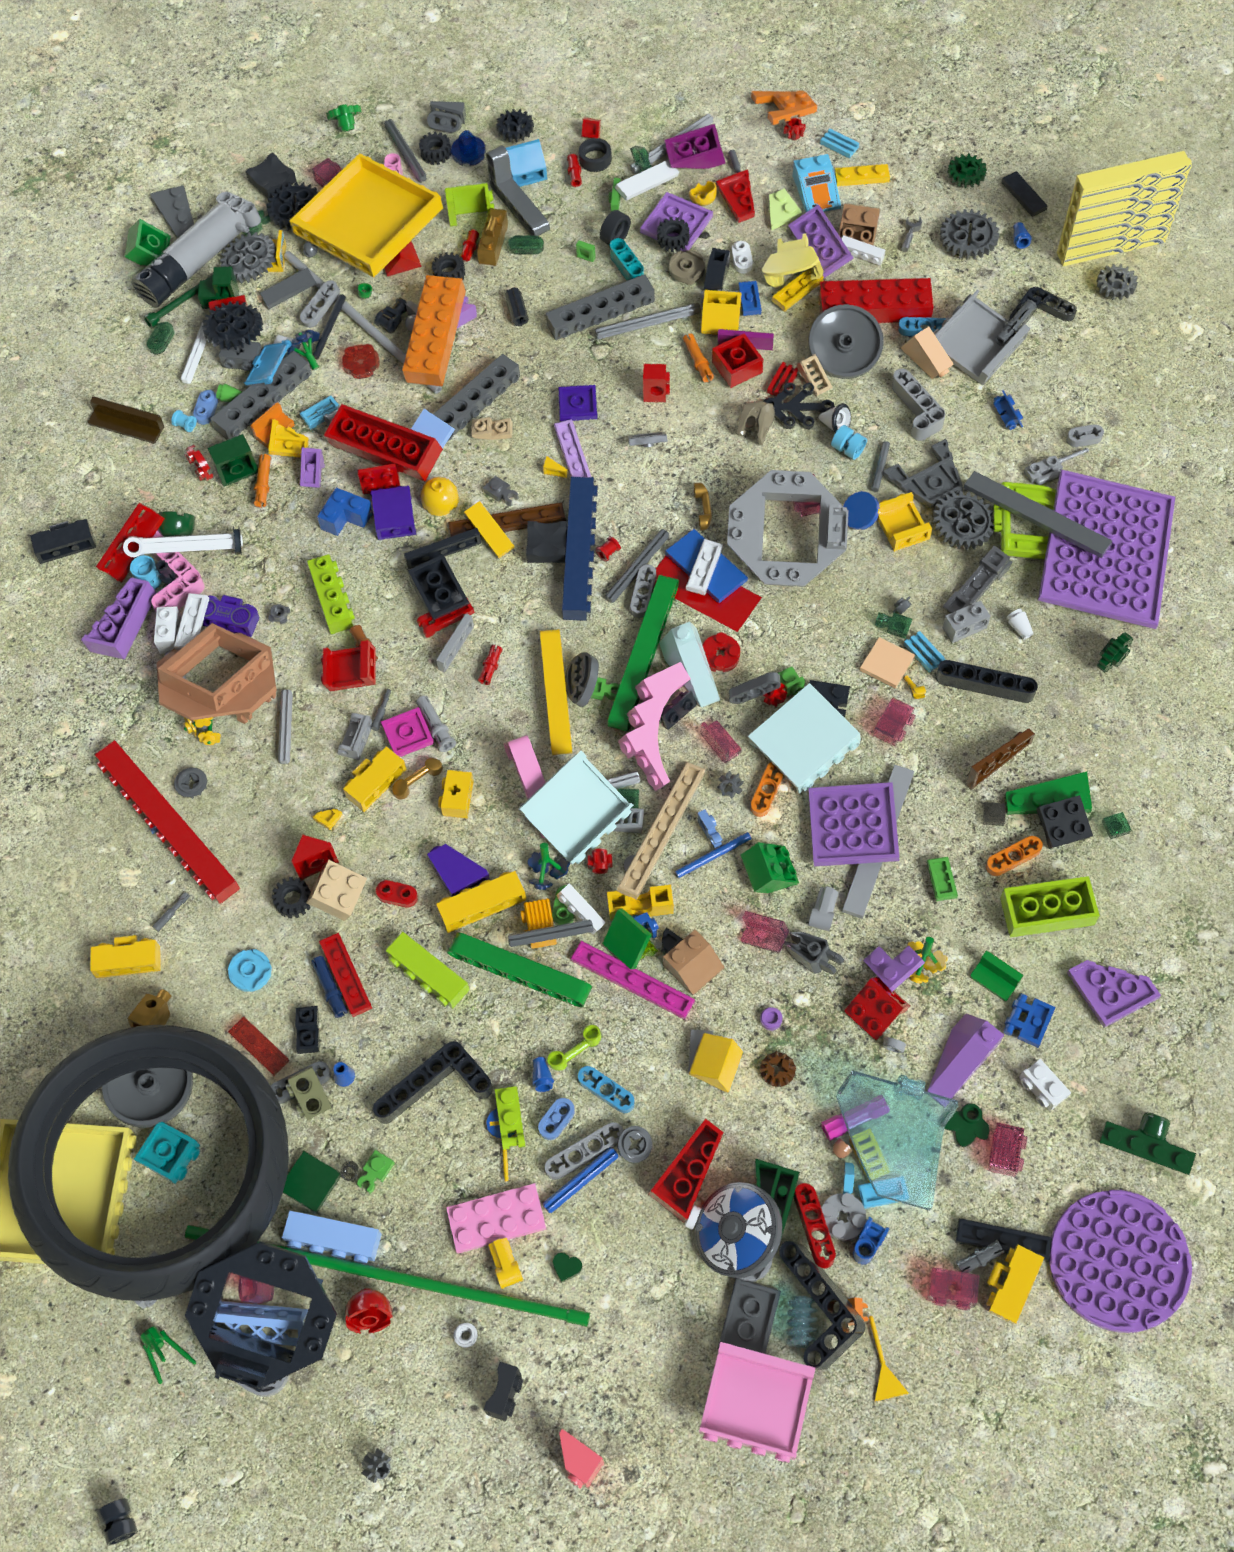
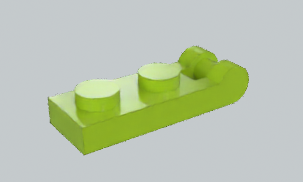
(509, 1117)

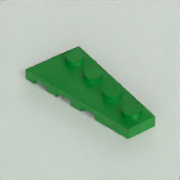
(1029, 798)

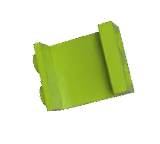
(468, 200)

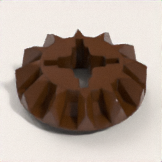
(782, 1078)

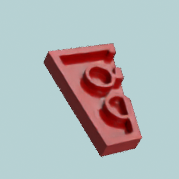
(738, 195)

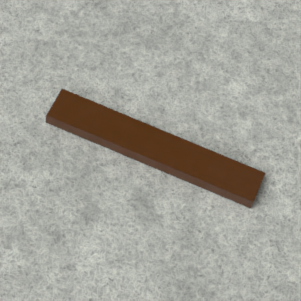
(516, 519)

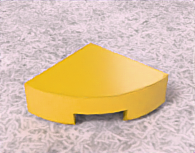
(328, 818)

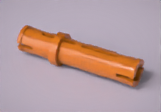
(701, 363)
(262, 487)

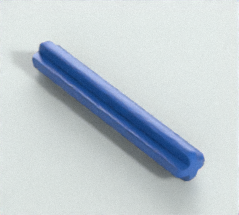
(580, 1180)

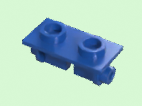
(1005, 404)

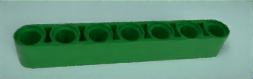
(519, 969)

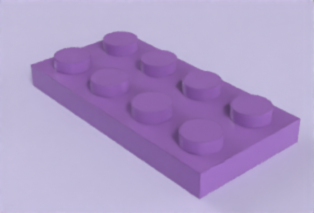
(823, 238)

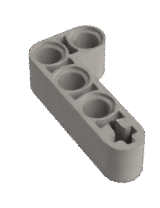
(928, 412)

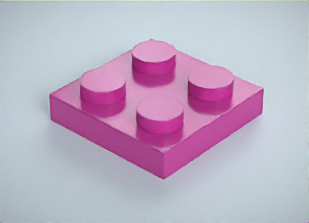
(407, 732)

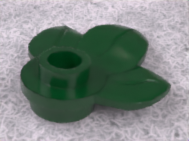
(967, 1128)

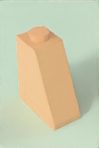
(928, 353)

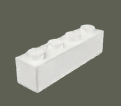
(864, 251)
(579, 907)

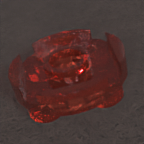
(360, 352)

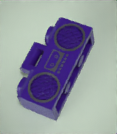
(231, 615)

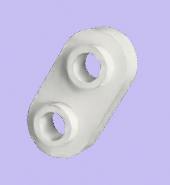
(742, 257)

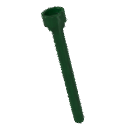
(153, 318)

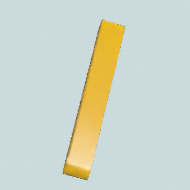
(556, 692)

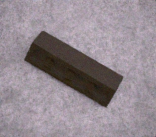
(125, 420)

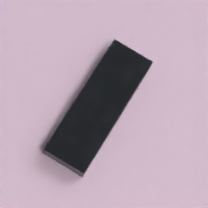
(1024, 194)

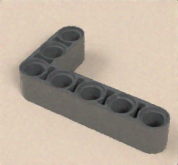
(512, 195)

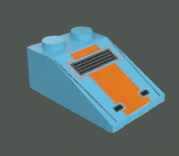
(816, 183)

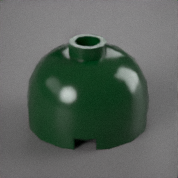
(176, 524)

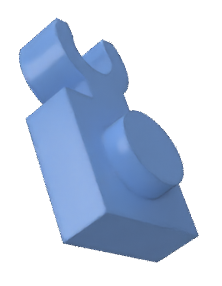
(708, 825)

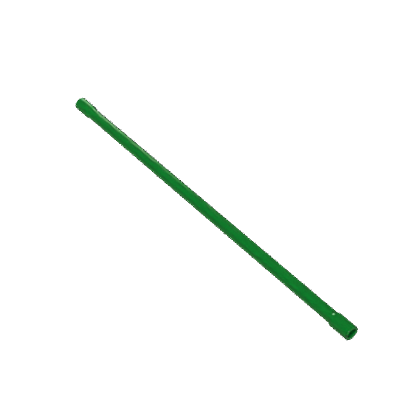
(569, 1315)

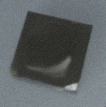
(993, 813)

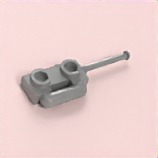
(1051, 464)

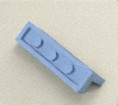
(262, 1316)

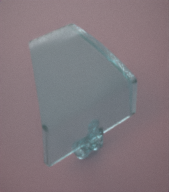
(896, 1134)

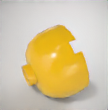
(439, 496)

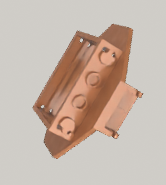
(237, 696)

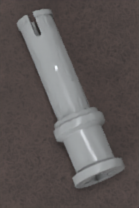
(438, 730)

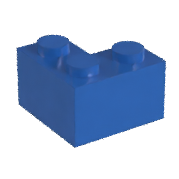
(344, 508)

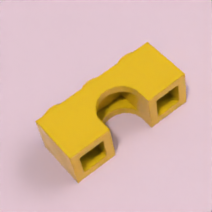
(655, 902)

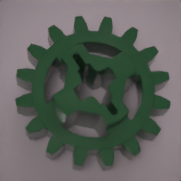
(967, 170)
(1115, 652)

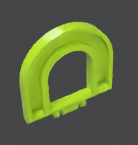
(1019, 544)

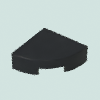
(669, 940)

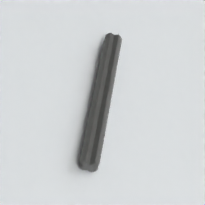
(405, 150)
(632, 571)

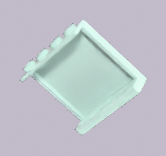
(805, 738)
(576, 808)

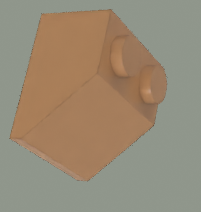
(693, 962)

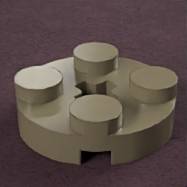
(687, 275)

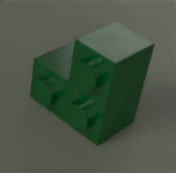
(221, 287)

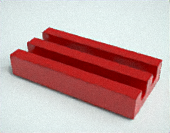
(788, 369)

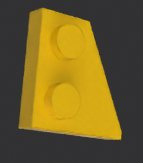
(286, 441)

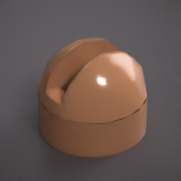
(841, 1149)

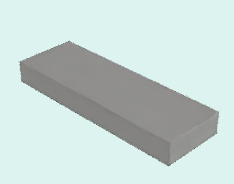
(455, 643)

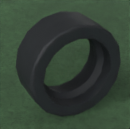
(595, 144)
(615, 226)

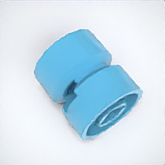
(850, 443)
(144, 568)

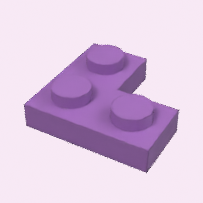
(893, 971)

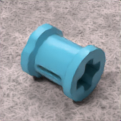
(184, 421)

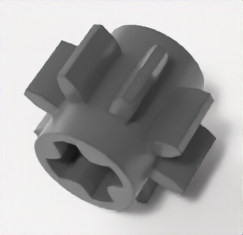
(731, 778)
(376, 1465)

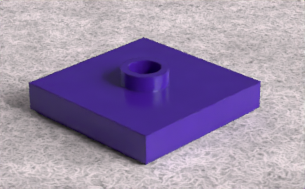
(577, 402)

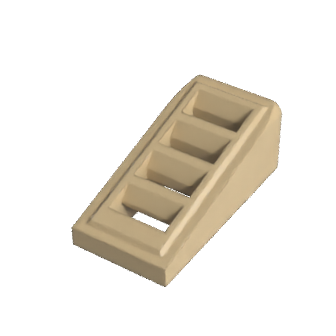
(813, 360)

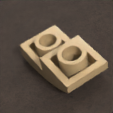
(488, 429)

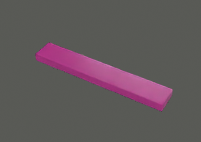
(633, 980)

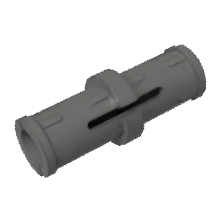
(980, 1257)

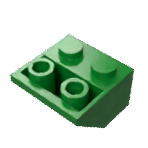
(769, 867)

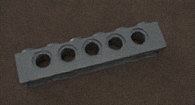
(600, 307)
(479, 393)
(261, 397)

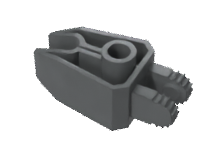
(812, 952)

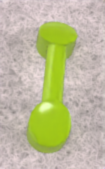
(558, 1060)

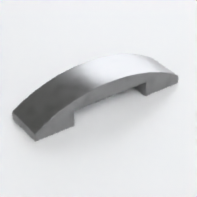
(979, 582)

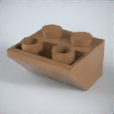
(859, 222)

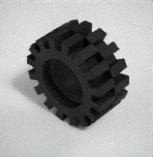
(431, 141)
(673, 226)
(448, 261)
(289, 886)

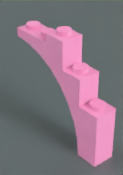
(645, 719)

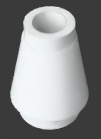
(1020, 623)

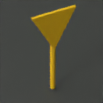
(888, 1384)

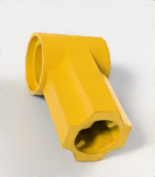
(506, 1267)

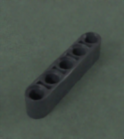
(996, 678)

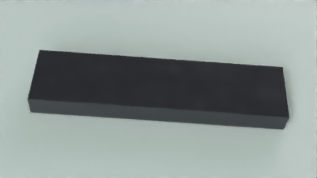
(446, 546)
(983, 1234)

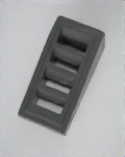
(450, 107)

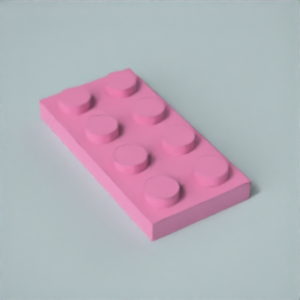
(495, 1218)

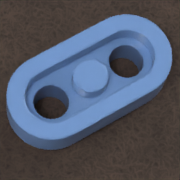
(205, 403)
(555, 1119)

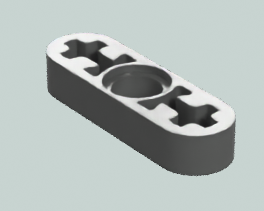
(754, 688)
(282, 1083)

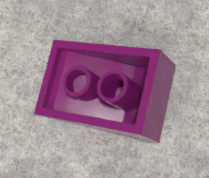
(696, 149)

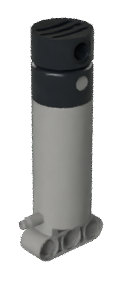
(195, 248)

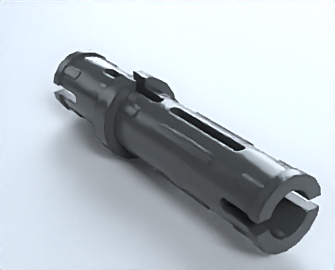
(1004, 336)

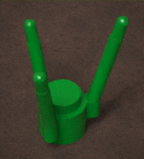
(153, 1342)

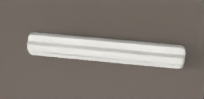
(194, 357)

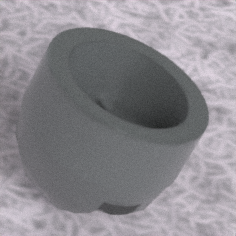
(310, 249)

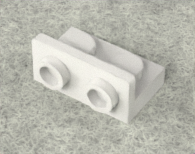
(1044, 1084)

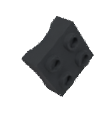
(270, 175)
(546, 542)
(1064, 822)
(502, 1402)

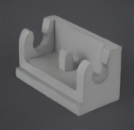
(356, 736)

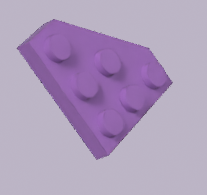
(1112, 991)

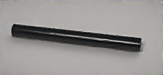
(329, 326)

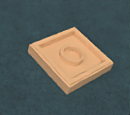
(887, 662)

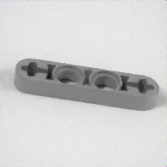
(582, 1147)

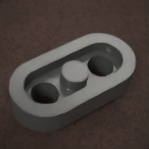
(445, 122)

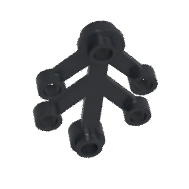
(795, 407)

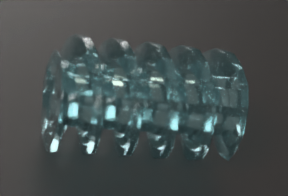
(800, 1322)

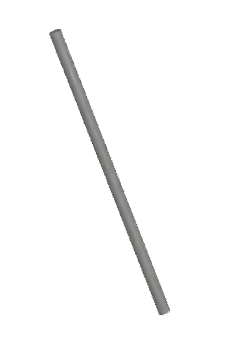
(358, 318)

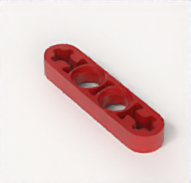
(811, 1225)

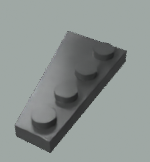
(174, 208)

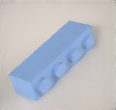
(331, 1236)

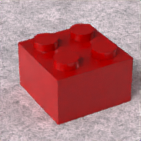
(737, 360)

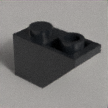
(717, 269)

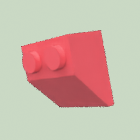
(579, 1460)

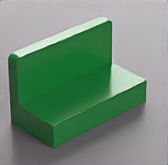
(996, 976)

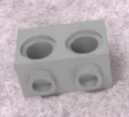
(966, 621)

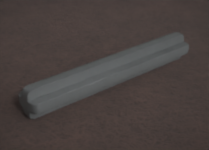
(550, 933)

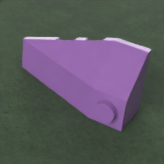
(965, 1051)

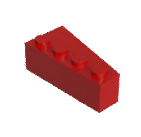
(683, 1178)

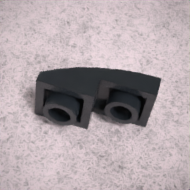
(307, 1030)

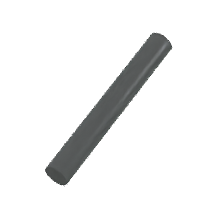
(880, 466)

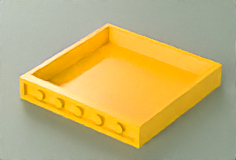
(366, 214)

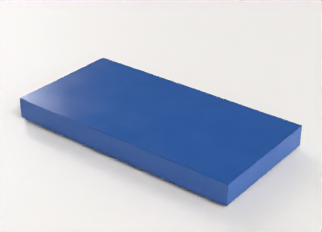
(726, 575)

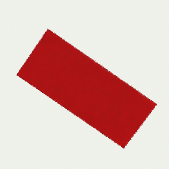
(730, 612)

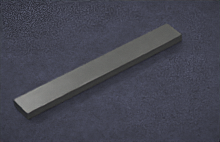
(1038, 514)

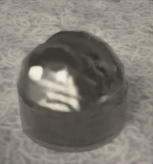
(344, 1170)

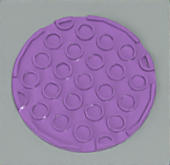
(1120, 1261)

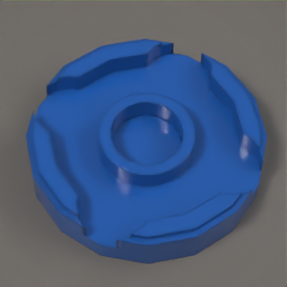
(862, 510)

